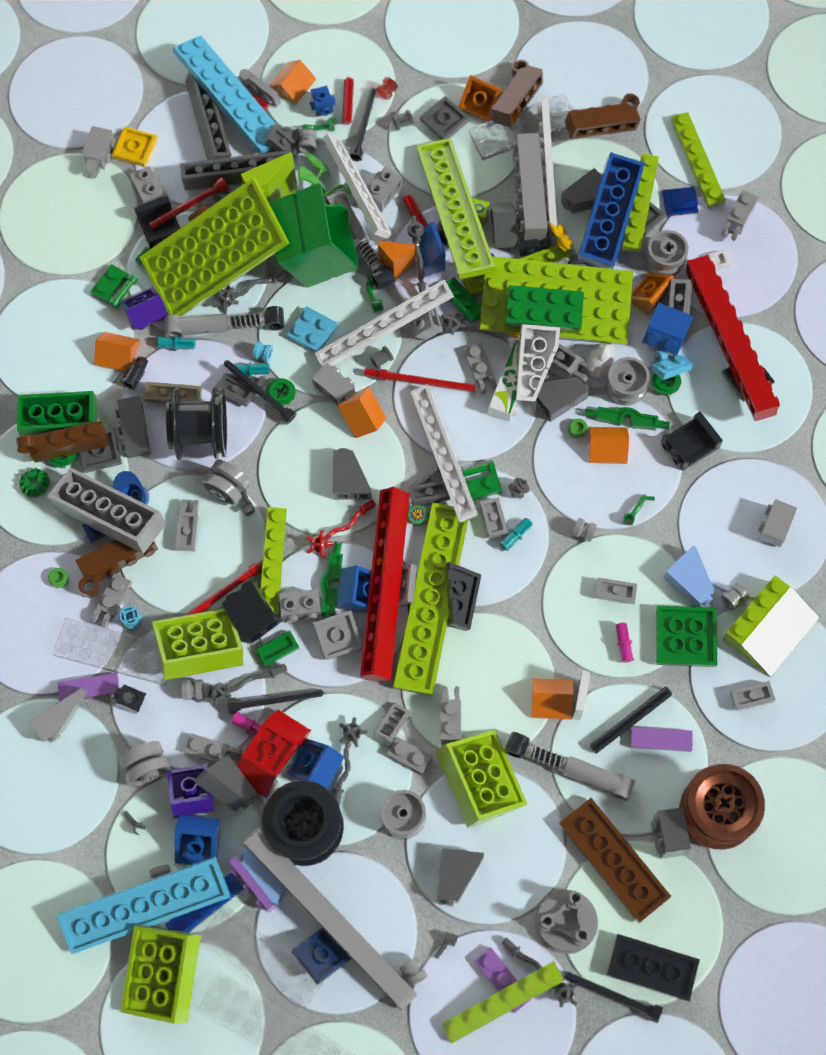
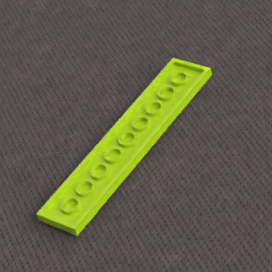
(455, 209)
(430, 610)

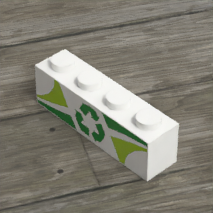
(504, 399)

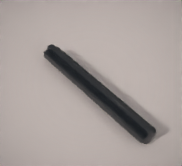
(630, 720)

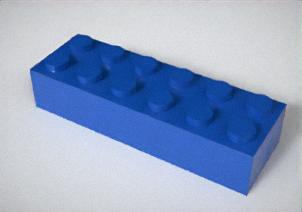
(610, 211)

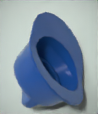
(130, 485)

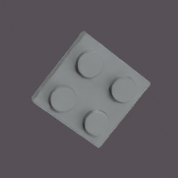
(338, 635)

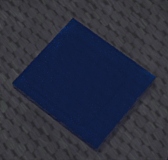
(680, 201)

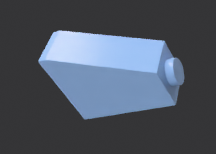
(691, 578)
(263, 877)

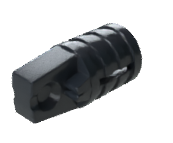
(134, 373)

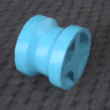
(262, 352)

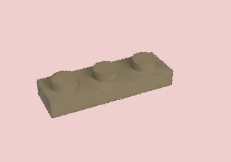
(160, 392)

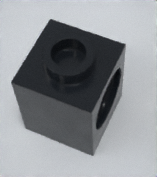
(138, 698)

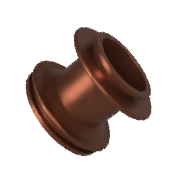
(741, 788)

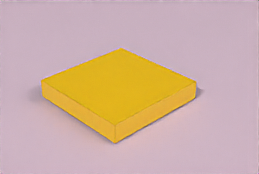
(134, 146)

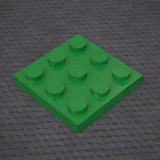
(686, 636)

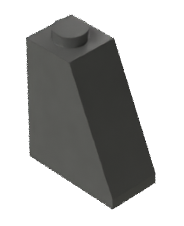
(582, 192)
(561, 395)
(348, 477)
(227, 784)
(456, 874)

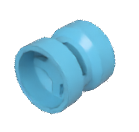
(134, 621)

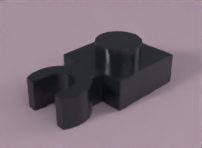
(532, 246)

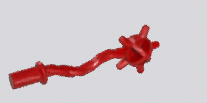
(319, 543)

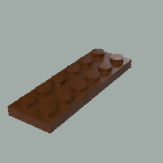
(615, 860)

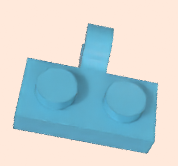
(670, 367)

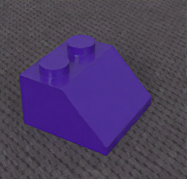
(144, 308)
(186, 795)

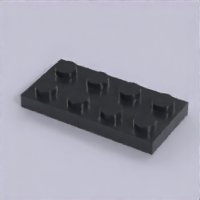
(653, 967)

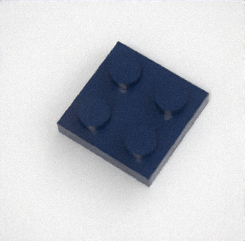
(320, 956)

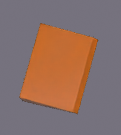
(293, 81)
(479, 98)
(397, 256)
(651, 291)
(115, 351)
(362, 413)
(608, 445)
(552, 698)

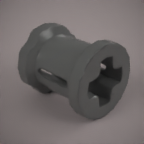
(399, 121)
(381, 357)

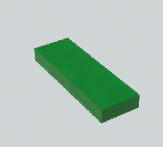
(464, 301)

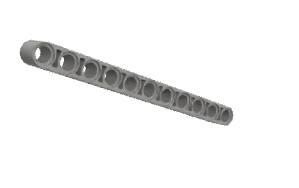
(331, 920)

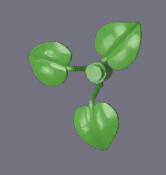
(306, 175)

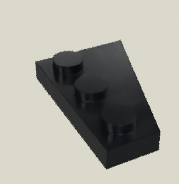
(462, 594)

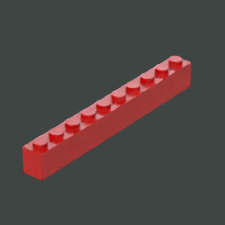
(732, 339)
(385, 585)

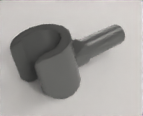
(248, 508)
(134, 823)
(450, 939)

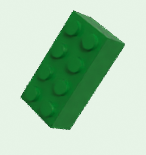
(544, 308)
(55, 411)

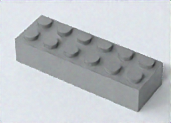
(529, 187)
(107, 510)

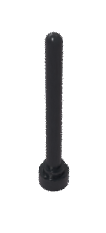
(356, 151)
(286, 414)
(236, 705)
(653, 1011)

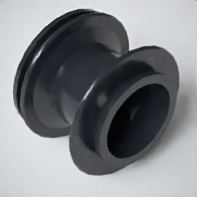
(197, 423)
(284, 804)

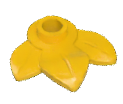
(563, 240)

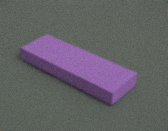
(96, 686)
(661, 739)

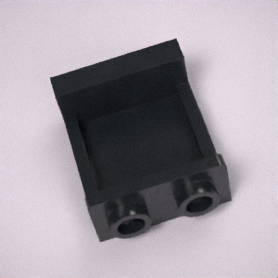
(149, 212)
(691, 442)
(250, 612)

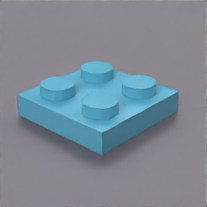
(312, 330)

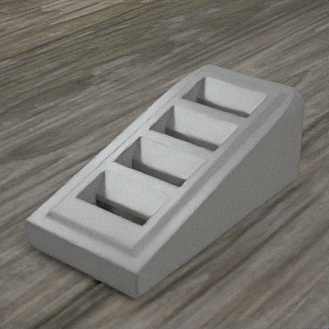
(384, 736)

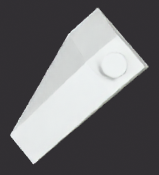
(535, 356)

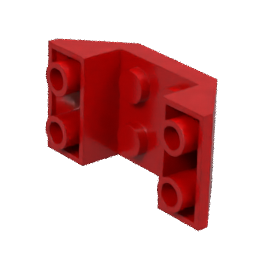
(271, 751)

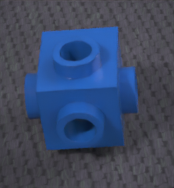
(322, 101)

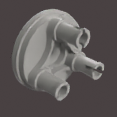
(566, 921)

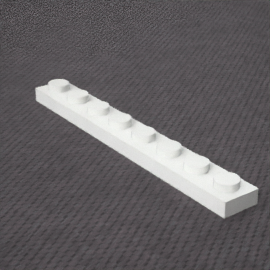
(547, 161)
(357, 186)
(384, 324)
(444, 453)

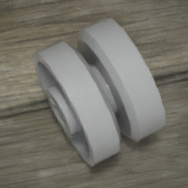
(667, 253)
(627, 381)
(226, 482)
(144, 763)
(407, 826)

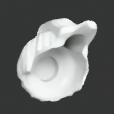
(601, 360)

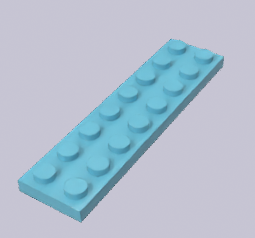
(226, 91)
(143, 905)

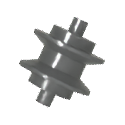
(518, 488)

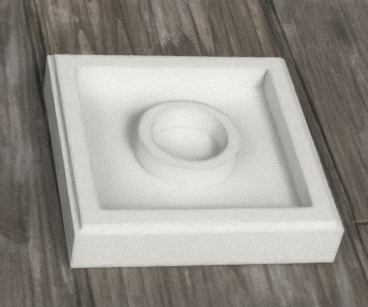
(581, 695)

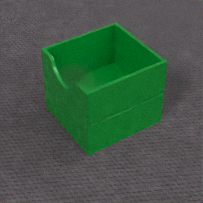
(317, 236)

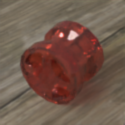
(387, 88)

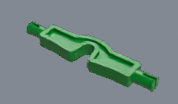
(637, 419)
(332, 574)

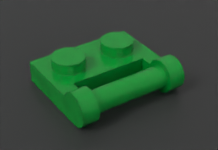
(109, 284)
(483, 486)

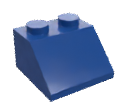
(432, 251)
(667, 329)
(354, 589)
(315, 763)
(196, 839)

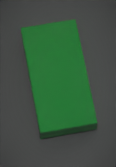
(277, 648)

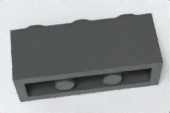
(133, 427)

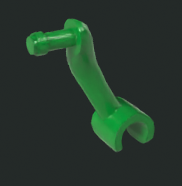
(329, 126)
(376, 305)
(638, 506)

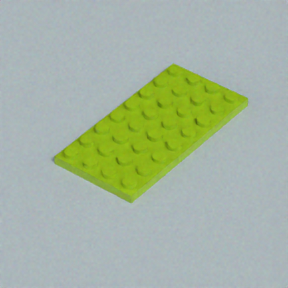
(214, 249)
(604, 303)

